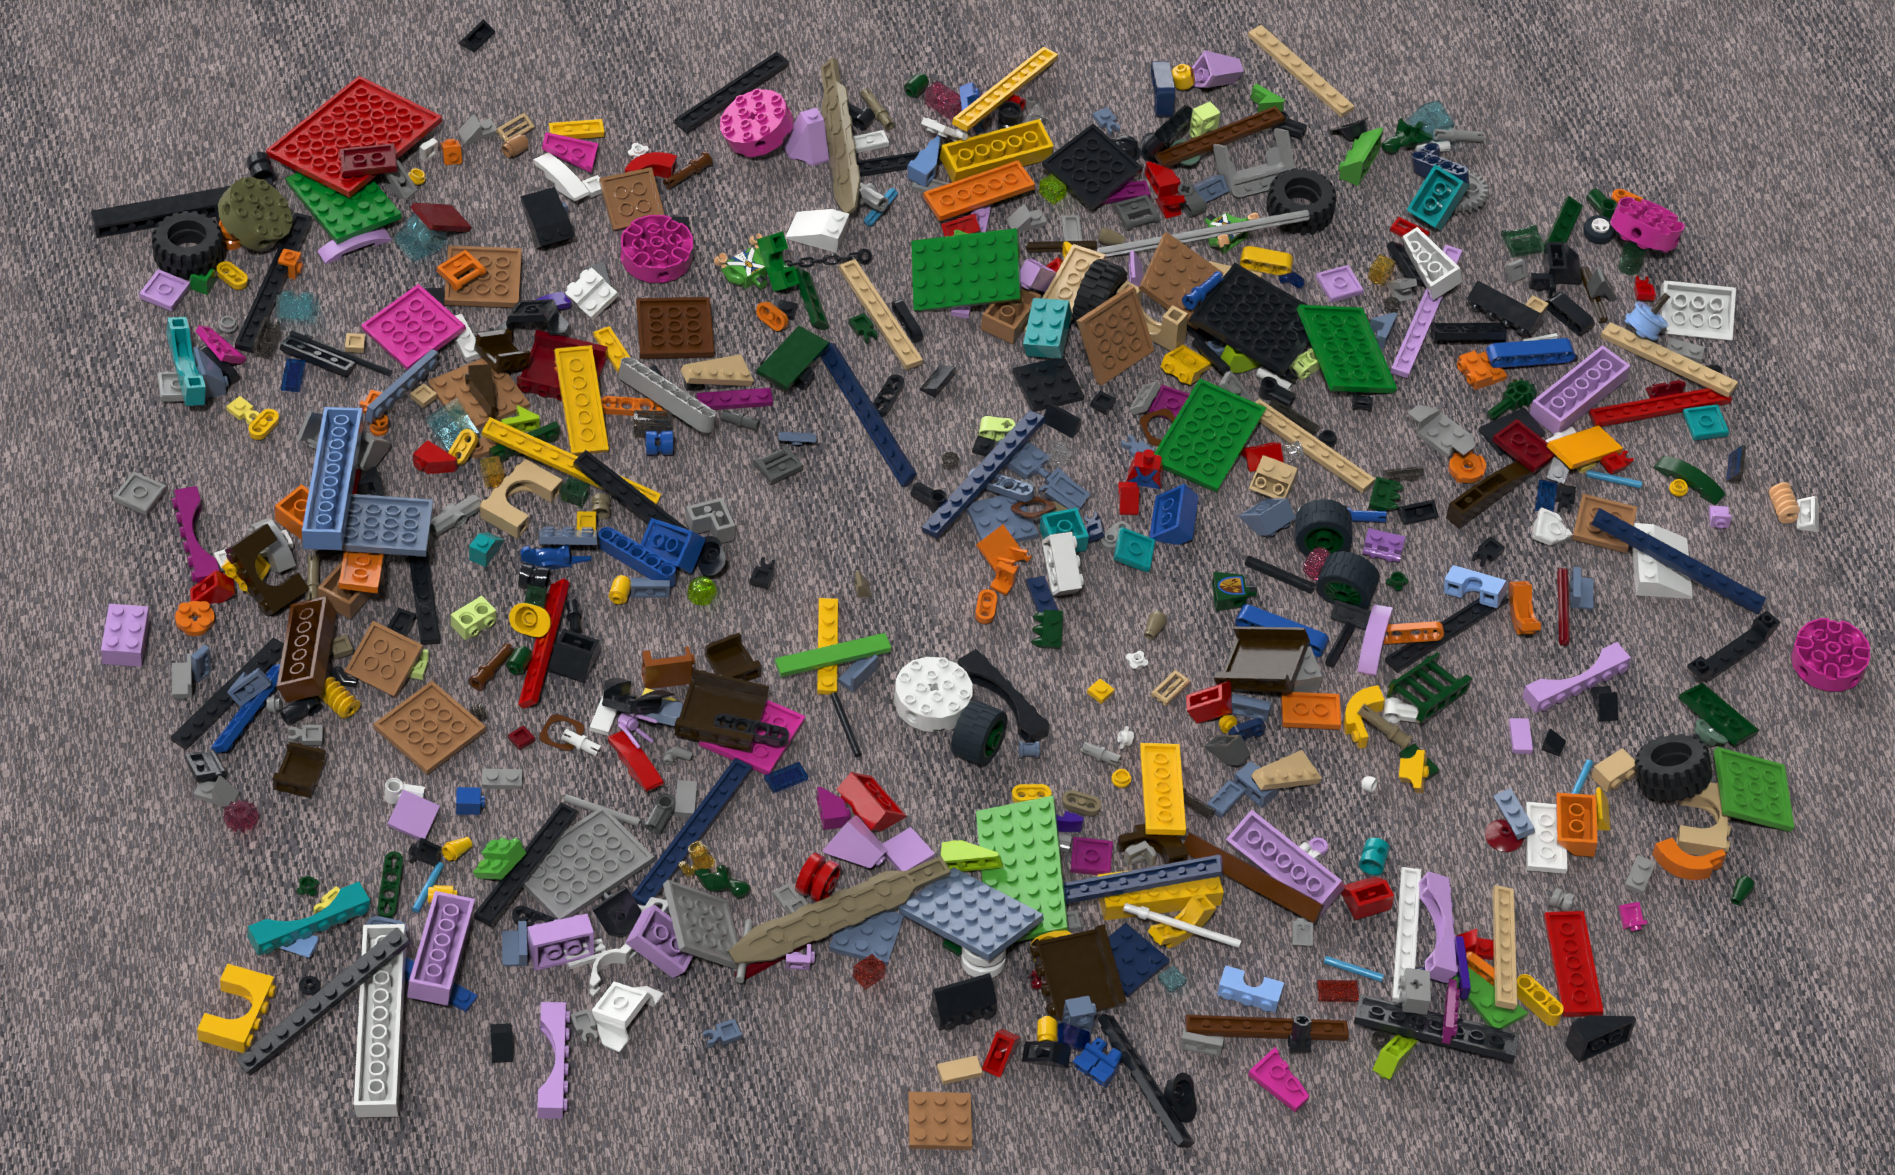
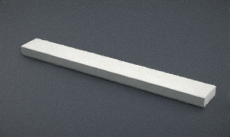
(1406, 925)

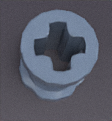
(1028, 749)

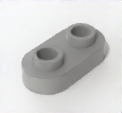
(1111, 533)

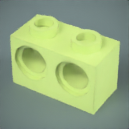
(1204, 119)
(473, 618)

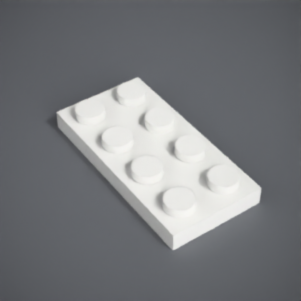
(1542, 848)

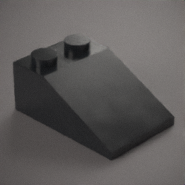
(546, 217)
(1598, 1034)

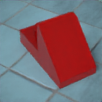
(1170, 205)
(1128, 498)
(1481, 947)

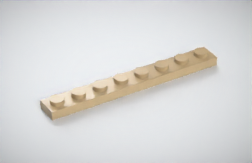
(1301, 71)
(880, 314)
(1669, 359)
(1316, 449)
(1504, 947)

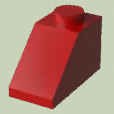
(1162, 179)
(433, 459)
(213, 589)
(1000, 1052)

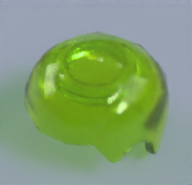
(701, 591)

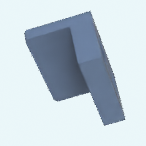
(1211, 187)
(649, 588)
(1580, 590)
(858, 673)
(1250, 707)
(667, 712)
(515, 946)

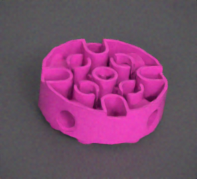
(756, 122)
(1647, 224)
(656, 249)
(1830, 654)

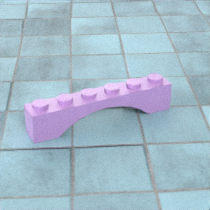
(1545, 693)
(1436, 895)
(550, 1094)

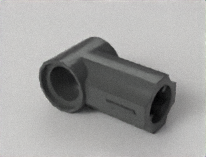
(660, 814)

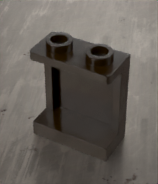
(498, 350)
(731, 659)
(300, 770)

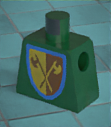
(1231, 591)

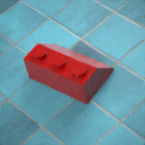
(870, 801)

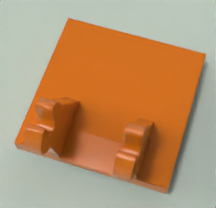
(1001, 547)

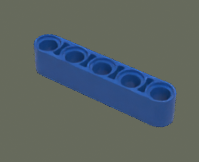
(1530, 352)
(636, 556)
(1255, 617)

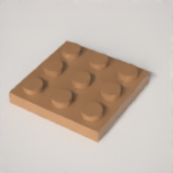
(630, 197)
(1592, 535)
(384, 659)
(940, 1120)

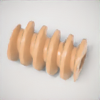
(1784, 502)

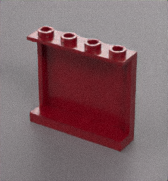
(540, 375)

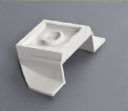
(618, 1009)

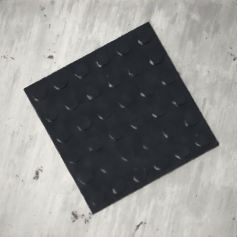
(1254, 319)

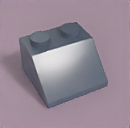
(1268, 516)

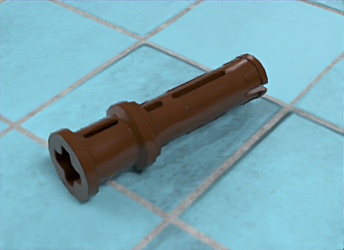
(693, 167)
(486, 672)

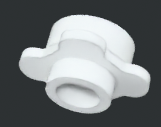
(637, 150)
(1137, 664)
(1125, 737)

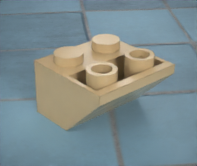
(1274, 478)

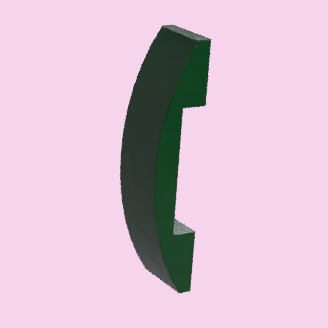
(1692, 476)

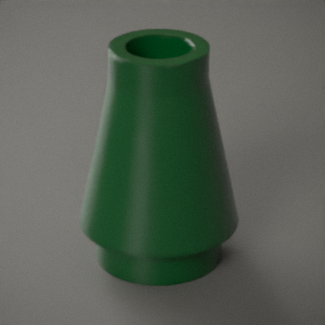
(1742, 889)

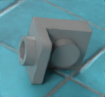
(1302, 932)

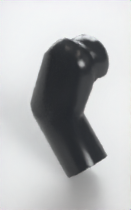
(340, 676)

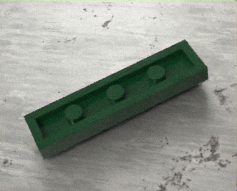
(1564, 221)
(811, 300)
(546, 433)

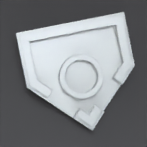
(1549, 528)

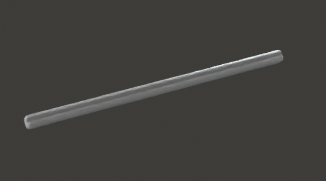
(1207, 233)

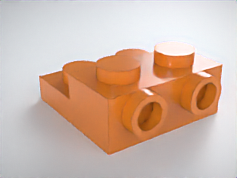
(1479, 370)

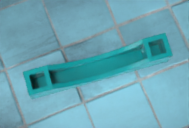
(190, 380)
(272, 934)

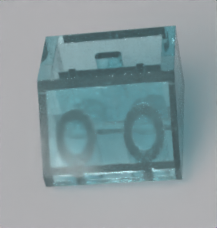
(418, 240)
(296, 306)

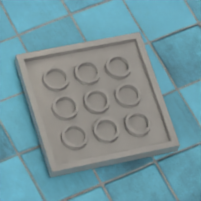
(701, 923)

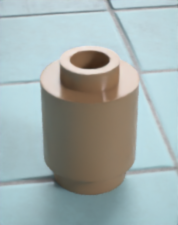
(515, 145)

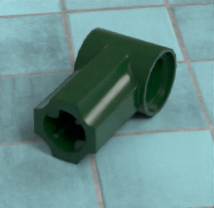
(1601, 203)

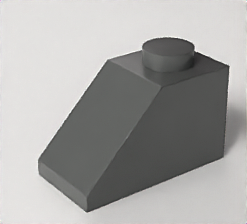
(1229, 749)

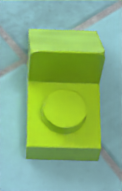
(524, 420)

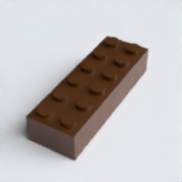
(306, 649)

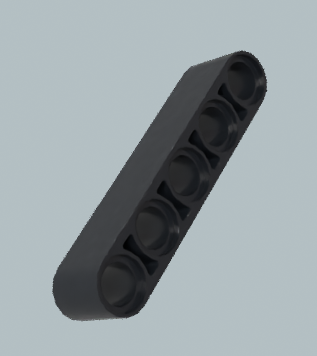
(1169, 130)

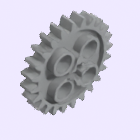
(1474, 195)

